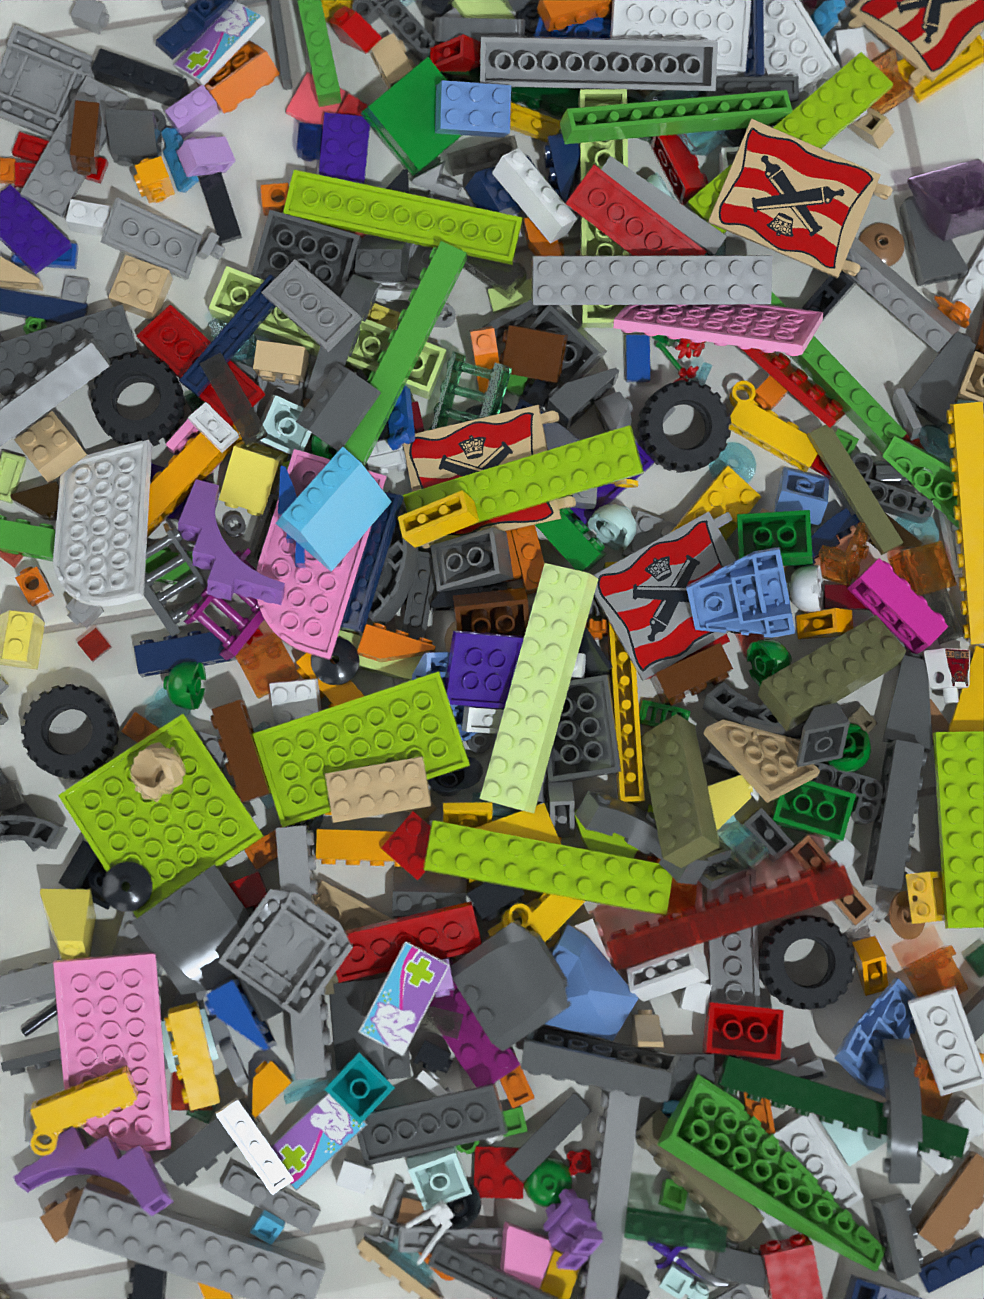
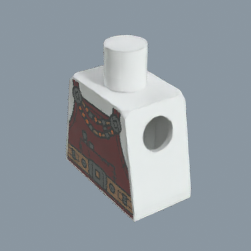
(948, 671)

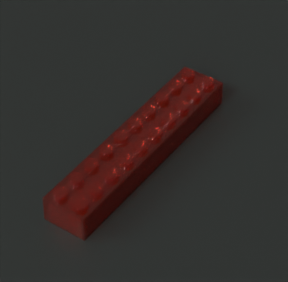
(729, 916)

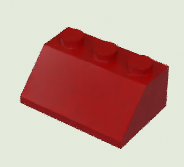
(679, 166)
(743, 1031)

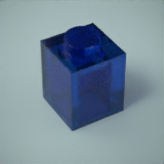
(309, 141)

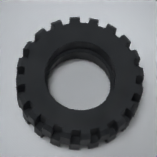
(129, 372)
(714, 418)
(47, 709)
(839, 962)

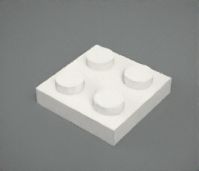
(294, 699)

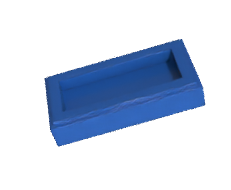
(637, 358)

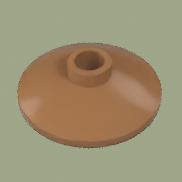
(895, 243)
(901, 917)

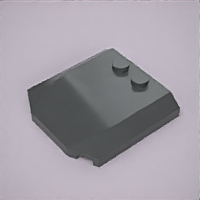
(194, 931)
(511, 984)

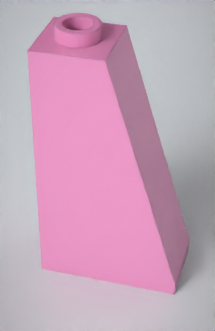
(525, 1254)

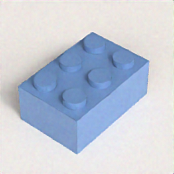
(473, 109)

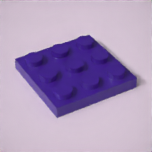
(481, 668)

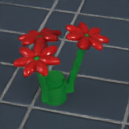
(685, 347)

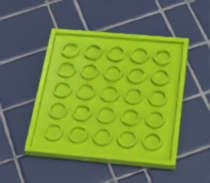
(170, 838)

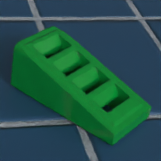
(657, 706)

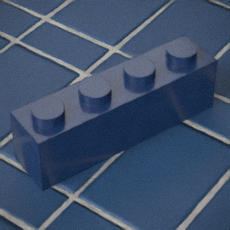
(163, 656)

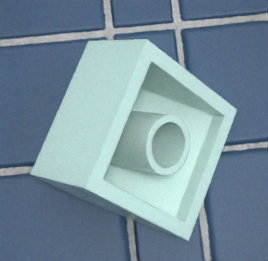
(281, 425)
(438, 1176)

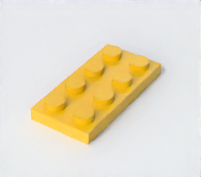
(724, 494)

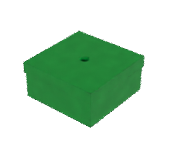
(407, 118)

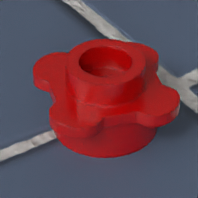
(585, 1165)

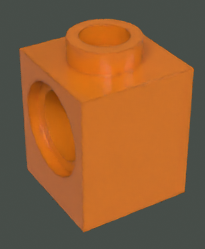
(269, 192)
(769, 394)
(39, 594)

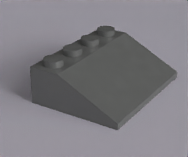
(317, 247)
(585, 734)
(348, 1042)

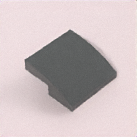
(721, 868)

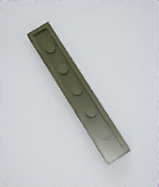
(855, 489)

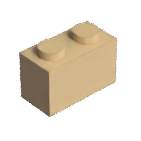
(391, 59)

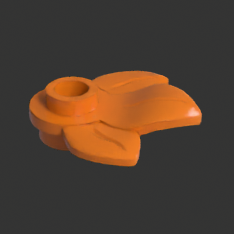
(955, 312)

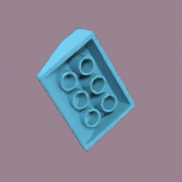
(335, 509)

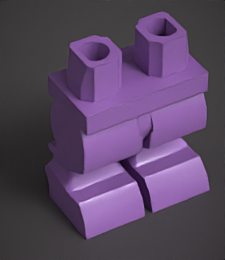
(572, 1230)

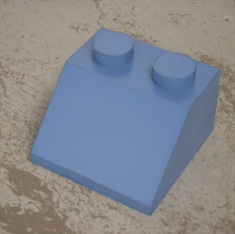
(802, 492)

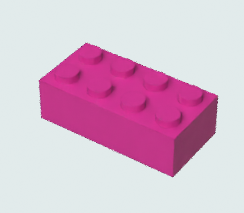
(898, 606)

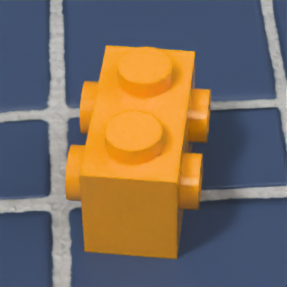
(153, 180)

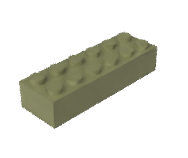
(831, 672)
(679, 791)

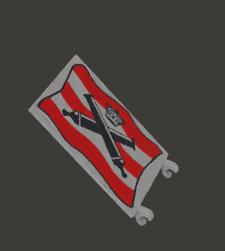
(649, 596)

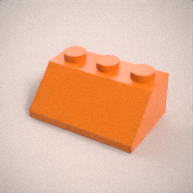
(241, 77)

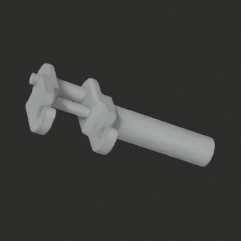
(388, 1214)

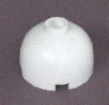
(806, 588)

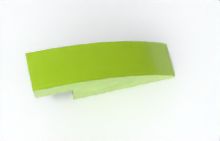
(604, 843)

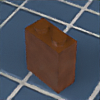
(85, 137)
(534, 352)

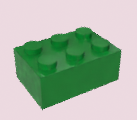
(777, 529)
(573, 541)
(815, 810)

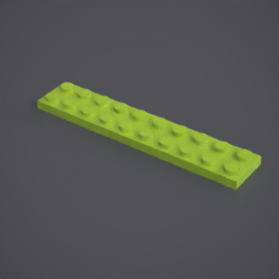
(816, 118)
(402, 216)
(542, 476)
(547, 868)

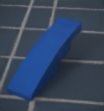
(286, 497)

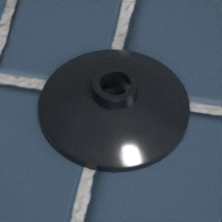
(342, 671)
(140, 886)
(471, 1209)

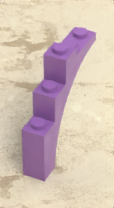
(211, 552)
(101, 1159)

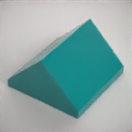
(359, 1088)

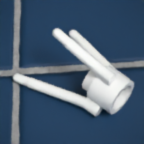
(439, 1215)

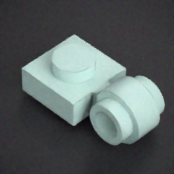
(678, 1282)

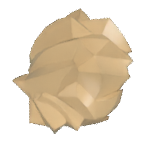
(157, 771)

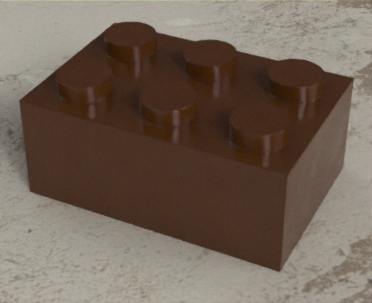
(492, 612)
(692, 675)

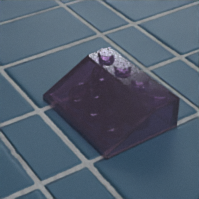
(951, 199)

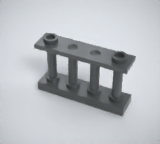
(159, 599)

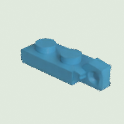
(826, 15)
(173, 142)

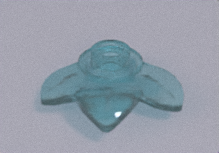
(168, 709)

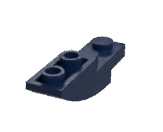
(191, 26)
(837, 526)

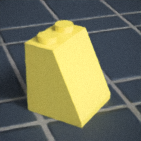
(252, 476)
(20, 639)
(728, 798)
(71, 920)

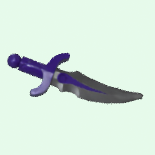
(687, 1264)

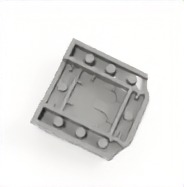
(39, 80)
(288, 951)

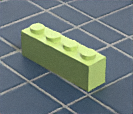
(398, 669)

